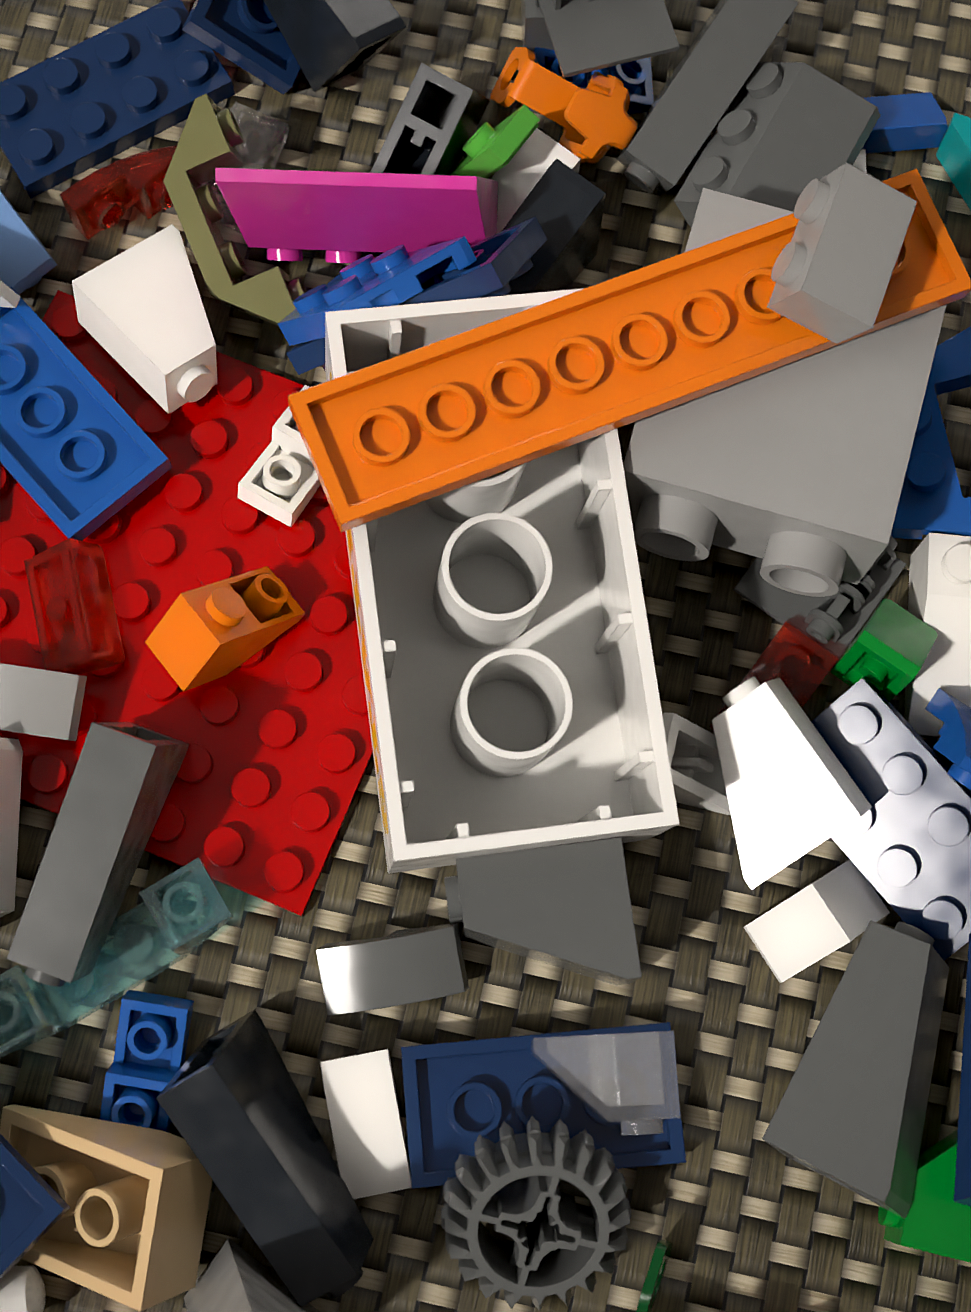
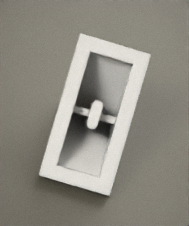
(695, 765)
(816, 921)

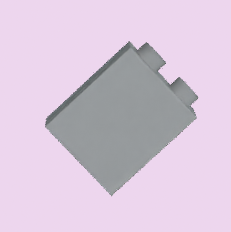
(790, 460)

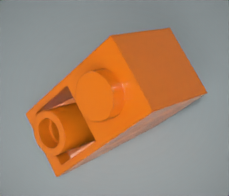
(222, 626)

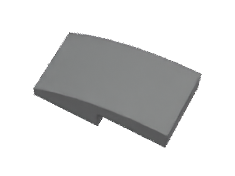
(40, 701)

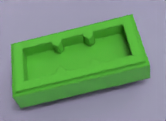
(493, 148)

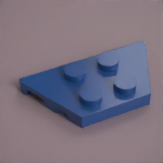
(372, 284)

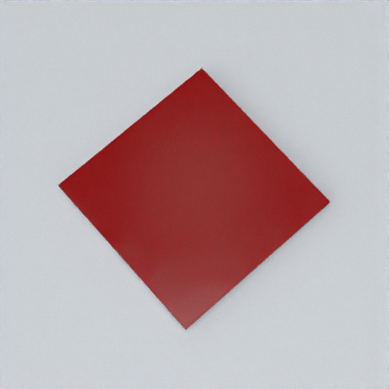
(282, 733)

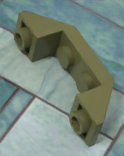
(208, 144)

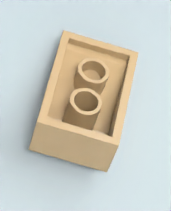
(132, 1202)

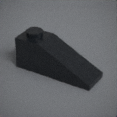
(431, 126)

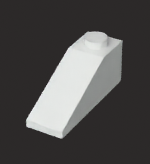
(943, 601)

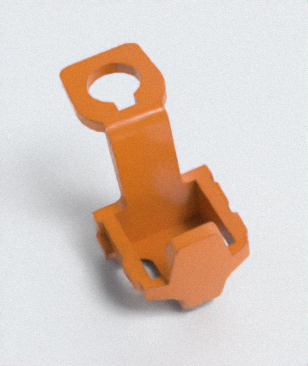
(590, 116)

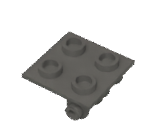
(606, 32)
(827, 619)

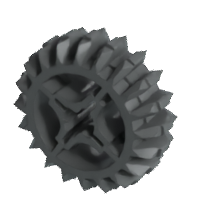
(509, 1187)

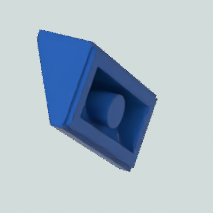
(906, 123)

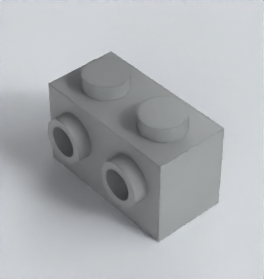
(840, 253)

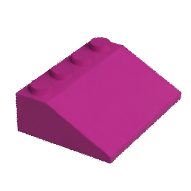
(355, 210)

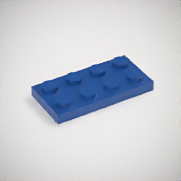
(65, 431)

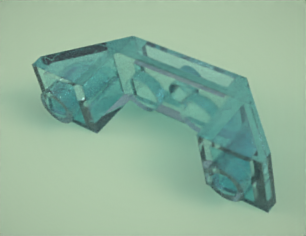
(142, 942)

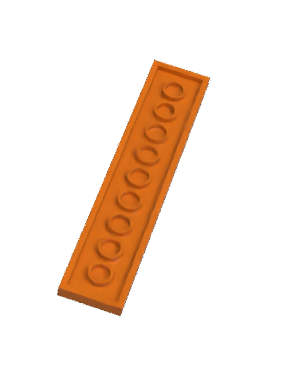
(585, 365)

